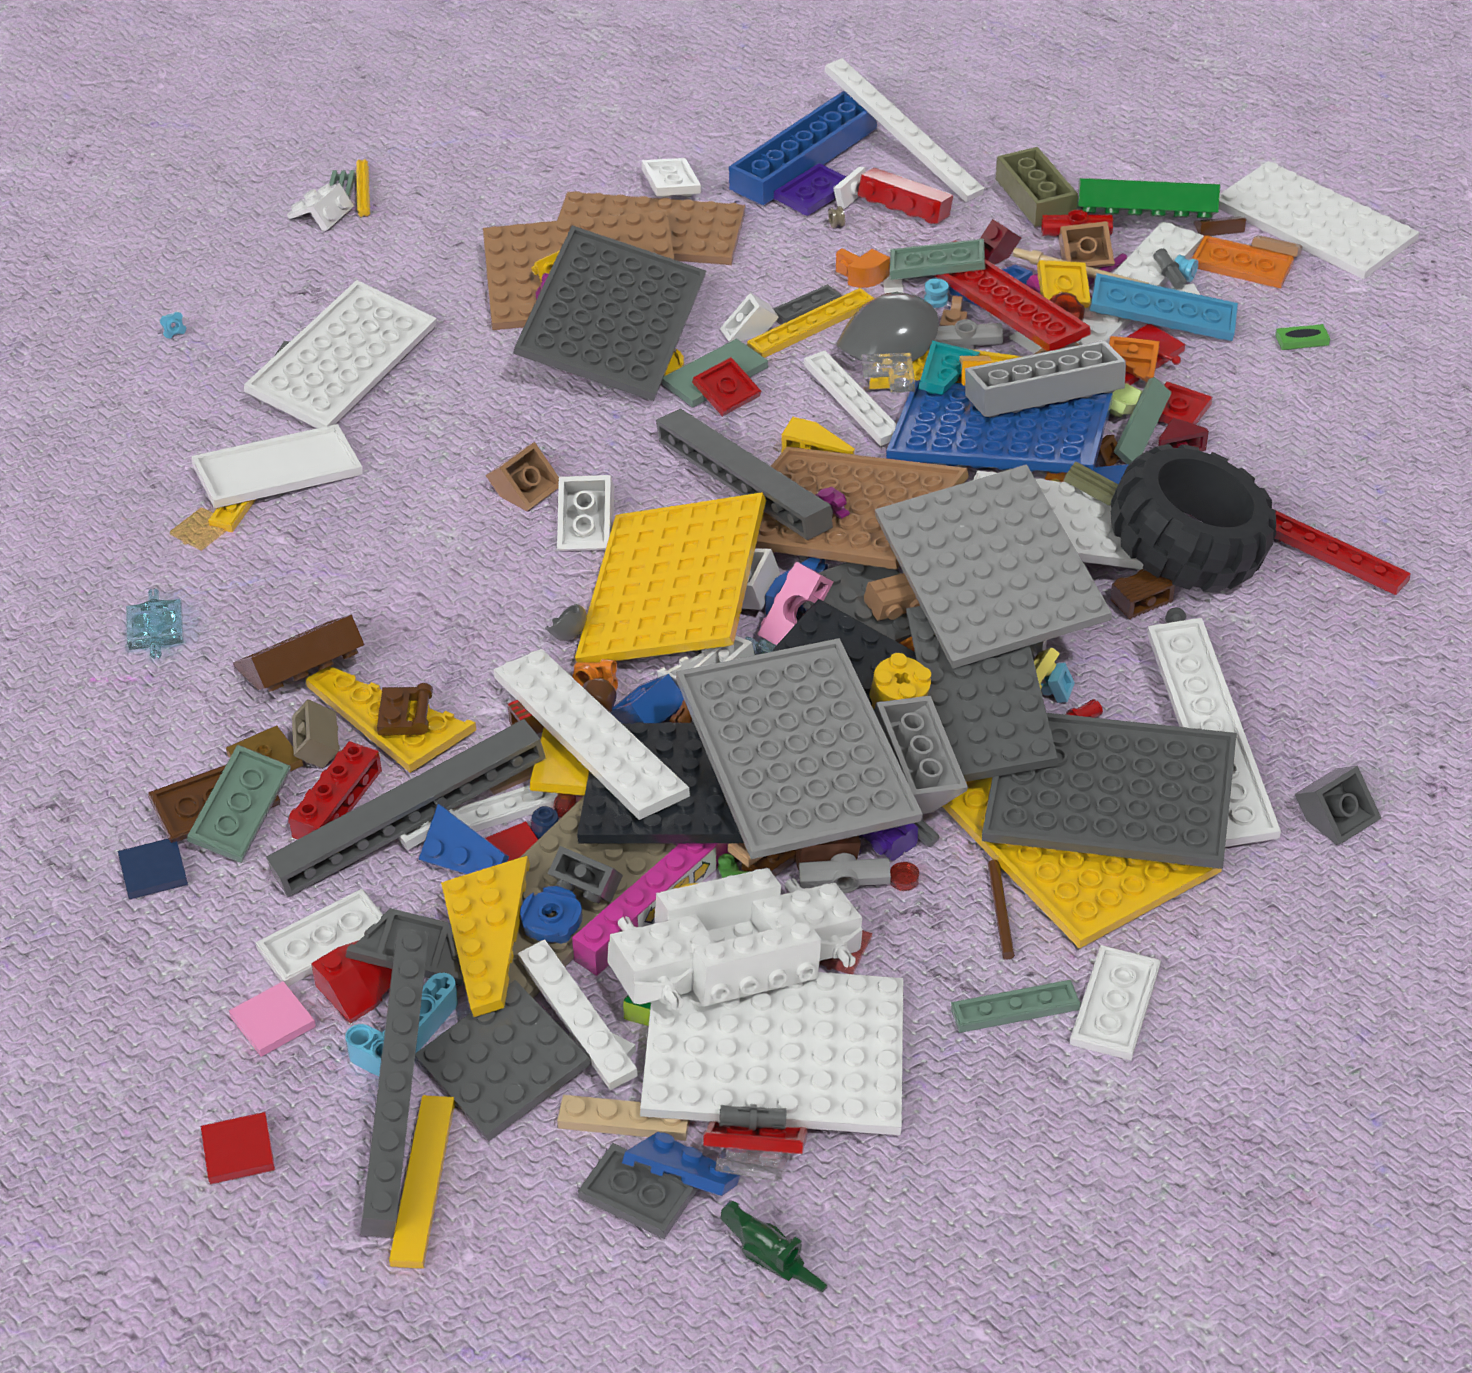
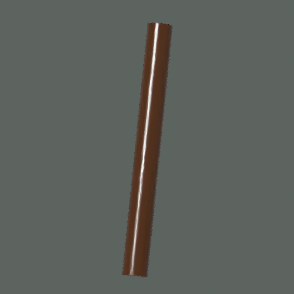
(1001, 910)

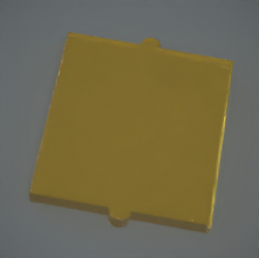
(197, 531)

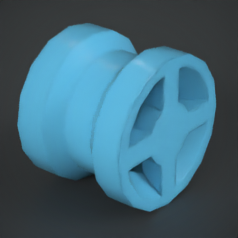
(1187, 267)
(936, 292)

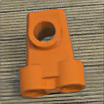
(591, 670)

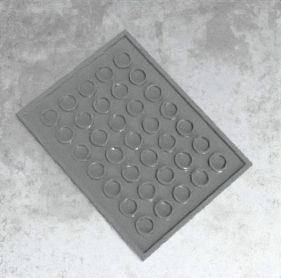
(991, 566)
(797, 748)

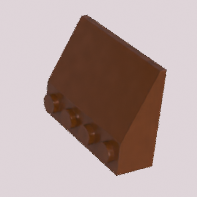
(300, 653)

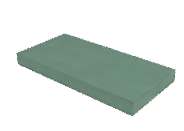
(937, 259)
(680, 380)
(239, 803)

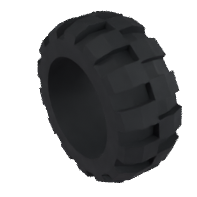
(1207, 554)

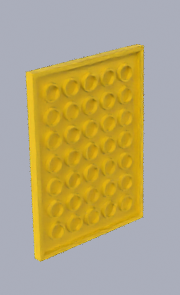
(1078, 890)

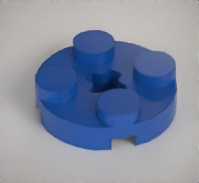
(553, 929)

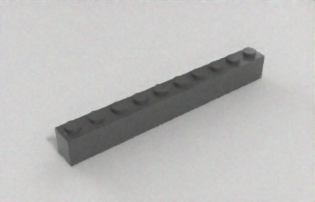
(745, 473)
(405, 807)
(394, 1085)

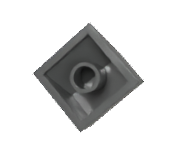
(1339, 804)

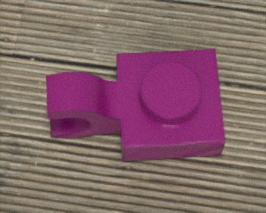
(836, 500)

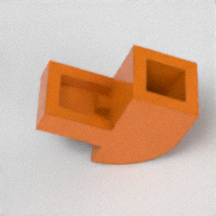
(864, 270)

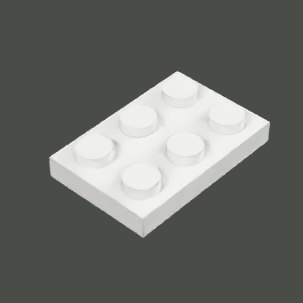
(671, 177)

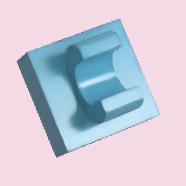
(1059, 683)

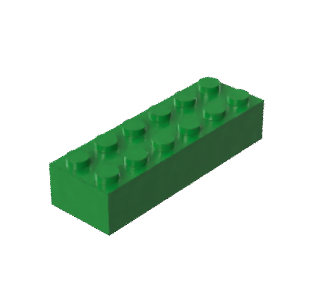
(1148, 196)

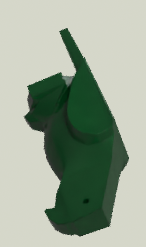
(769, 1246)

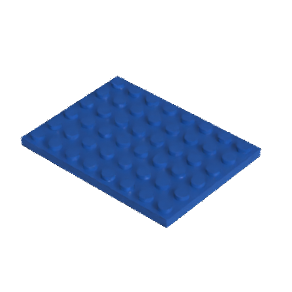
(956, 433)

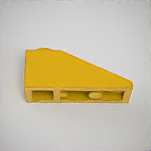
(812, 436)

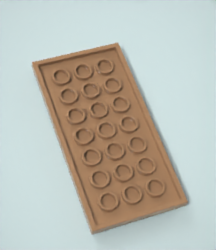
(697, 228)

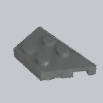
(379, 942)

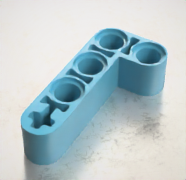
(437, 1004)

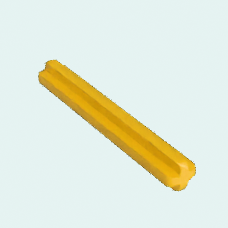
(363, 195)

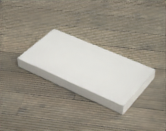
(301, 943)
(1115, 1002)

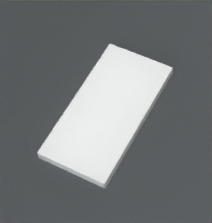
(276, 465)

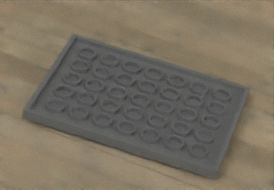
(610, 313)
(1121, 793)

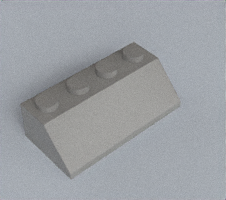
(922, 750)

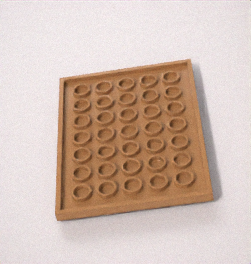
(515, 249)
(866, 486)

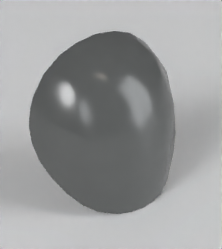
(891, 325)

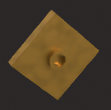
(271, 744)

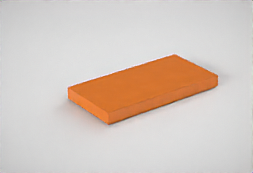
(1243, 261)

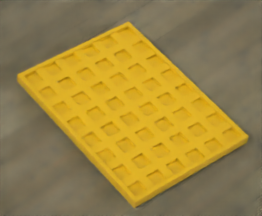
(672, 579)

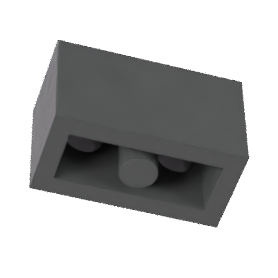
(585, 874)

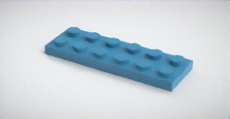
(1164, 307)

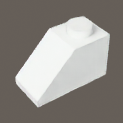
(749, 319)

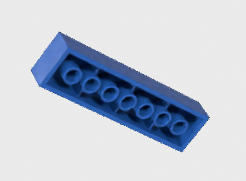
(800, 147)

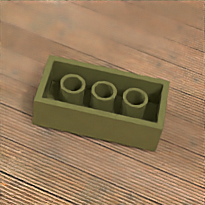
(1035, 184)

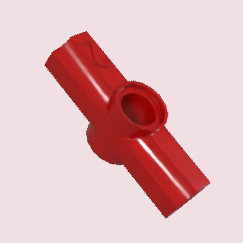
(1052, 223)

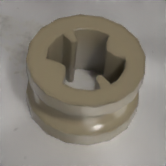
(836, 217)

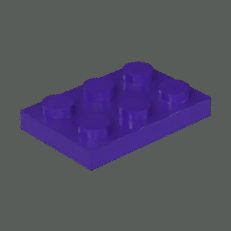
(810, 189)

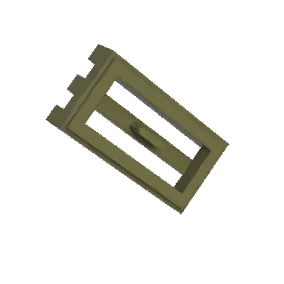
(1091, 483)

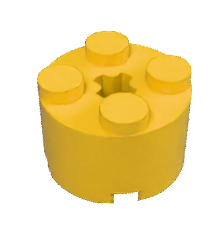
(899, 679)

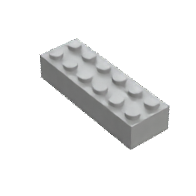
(1045, 378)

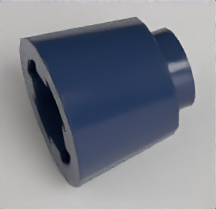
(543, 820)

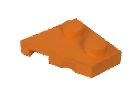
(1138, 354)

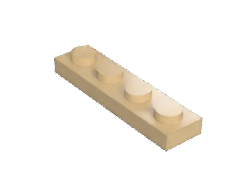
(615, 1118)

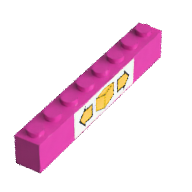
(681, 866)

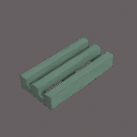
(342, 177)

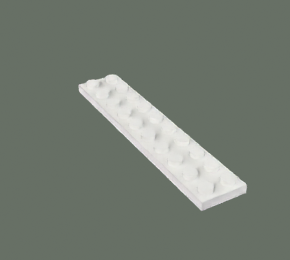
(1142, 267)
(1204, 702)
(592, 734)

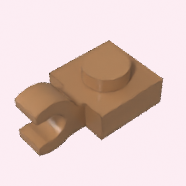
(950, 317)

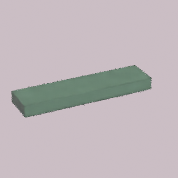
(1142, 421)
(1015, 1006)

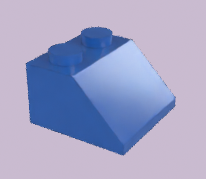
(650, 702)

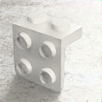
(325, 205)

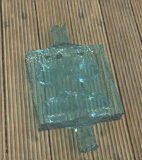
(154, 624)

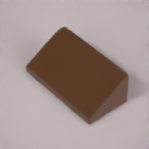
(1221, 226)

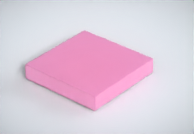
(272, 1018)

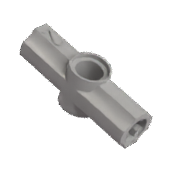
(969, 334)
(845, 872)

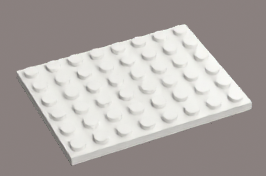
(808, 1047)

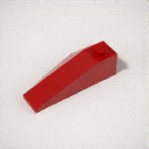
(349, 983)

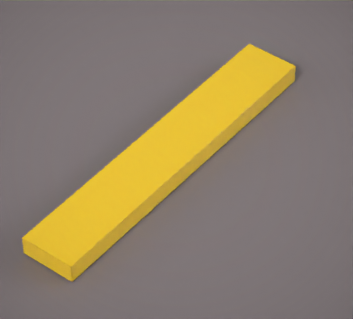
(809, 323)
(422, 1182)

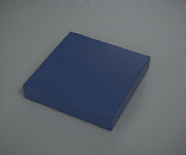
(152, 868)

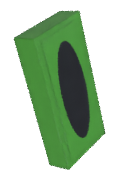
(1302, 337)

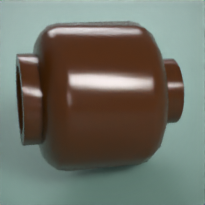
(602, 692)

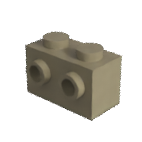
(315, 734)

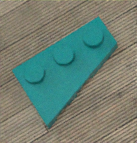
(943, 367)

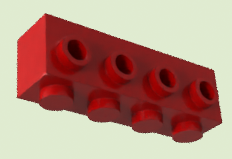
(905, 195)
(337, 789)

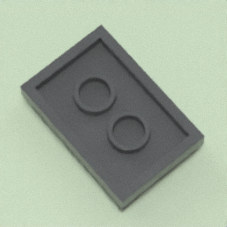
(635, 1193)

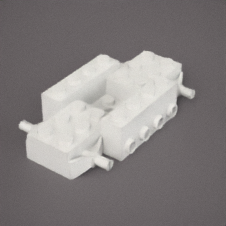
(733, 939)

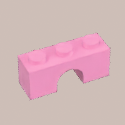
(801, 586)

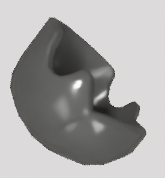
(569, 623)

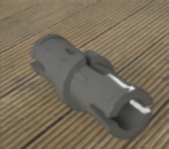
(752, 1117)

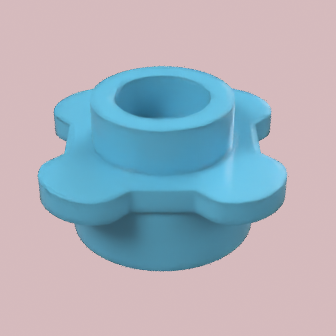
(166, 322)

